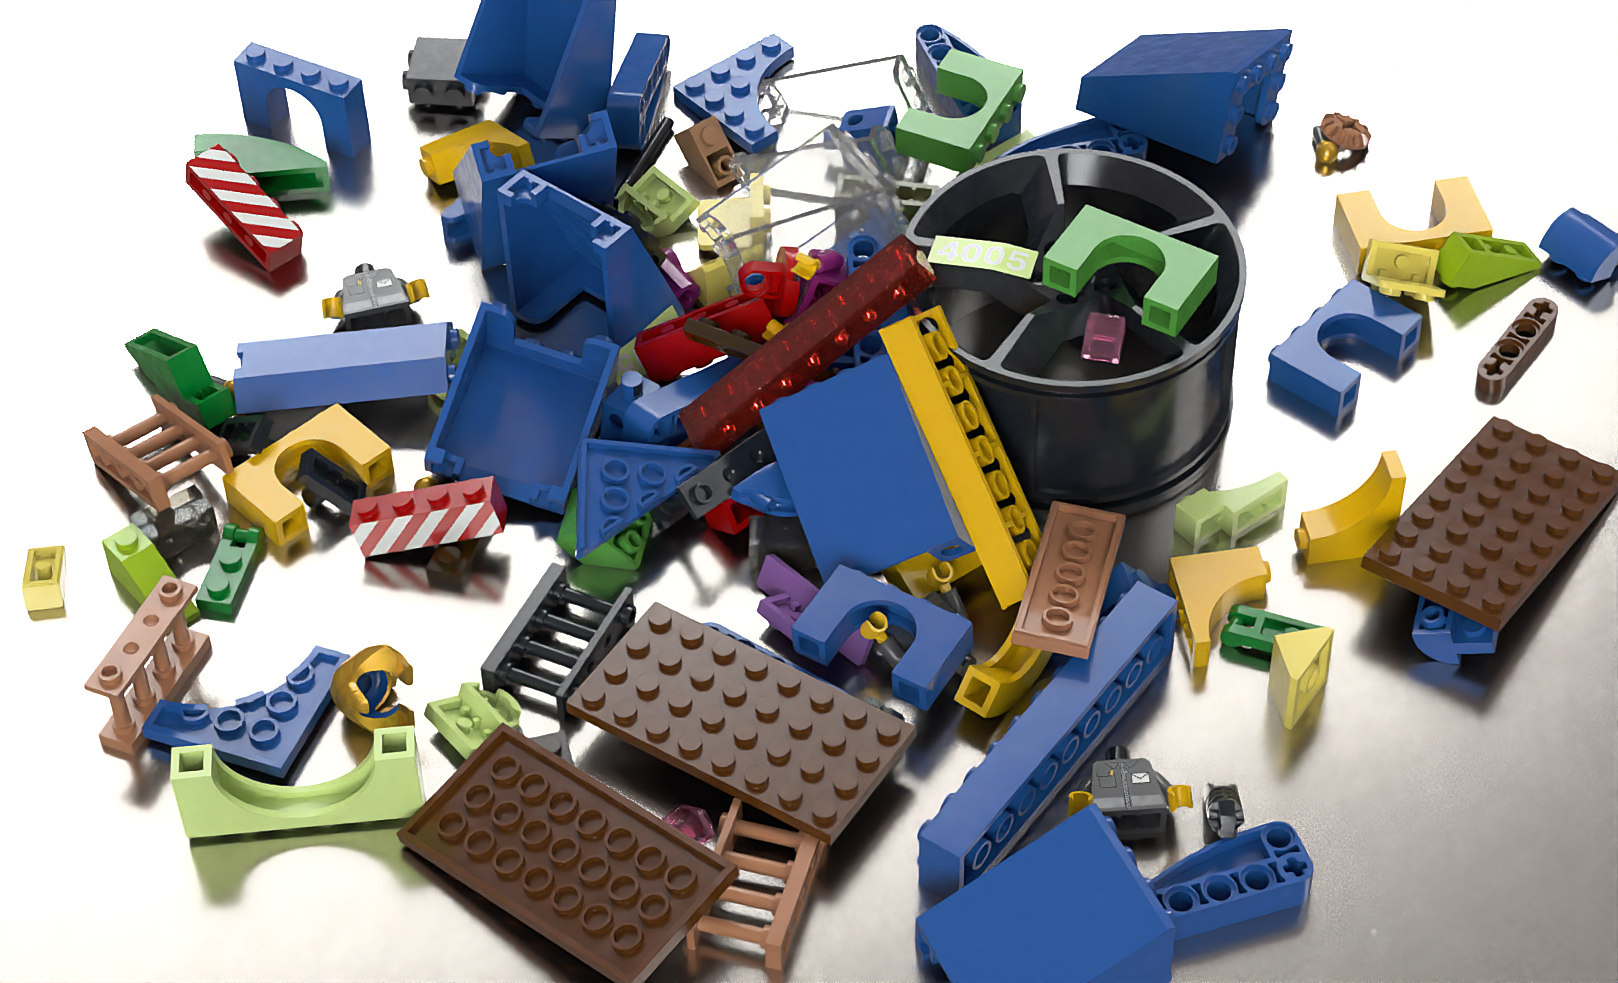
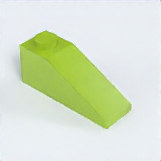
(1482, 260)
(138, 565)

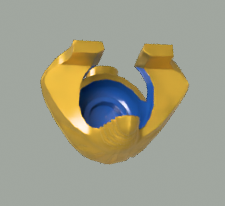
(365, 683)

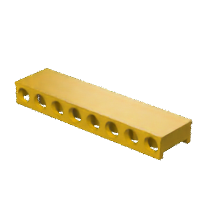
(962, 458)

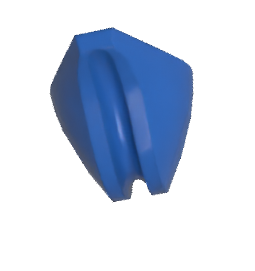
(766, 492)

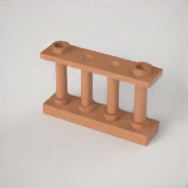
(141, 474)
(163, 676)
(785, 906)

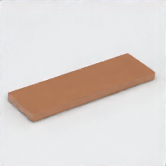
(1069, 580)

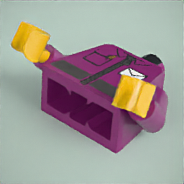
(817, 276)

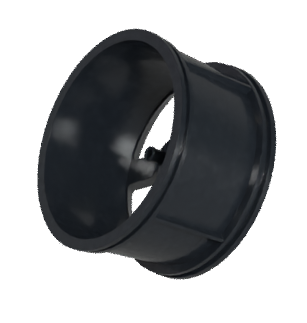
(1100, 439)

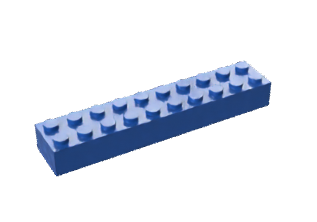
(1046, 742)

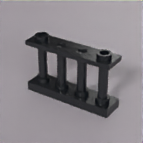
(716, 481)
(538, 615)

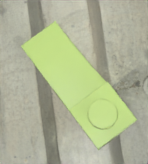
(1229, 510)

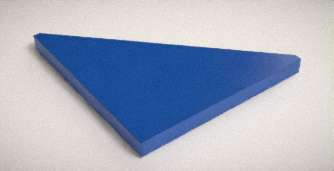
(626, 481)

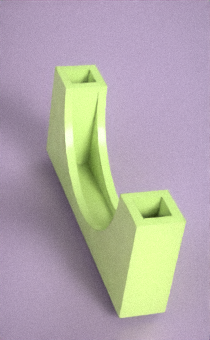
(223, 802)

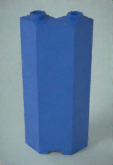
(345, 367)

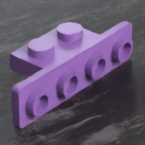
(788, 600)

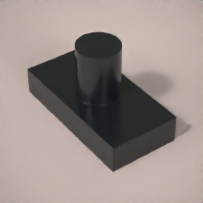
(247, 434)
(327, 482)

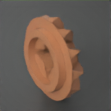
(1345, 131)

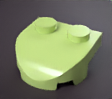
(657, 202)
(472, 716)

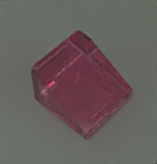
(1104, 337)
(692, 822)

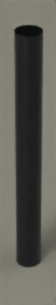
(646, 155)

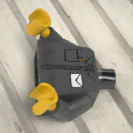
(374, 299)
(895, 641)
(1129, 793)

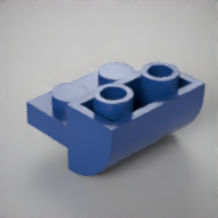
(1582, 245)
(1448, 634)

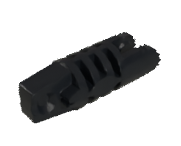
(1223, 808)

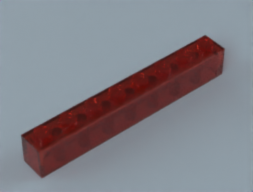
(808, 344)

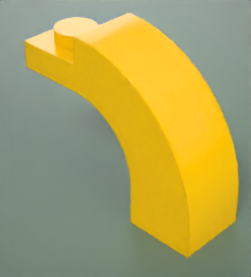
(1002, 680)

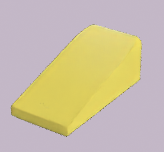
(44, 578)

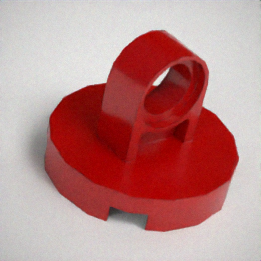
(778, 281)

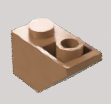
(707, 151)

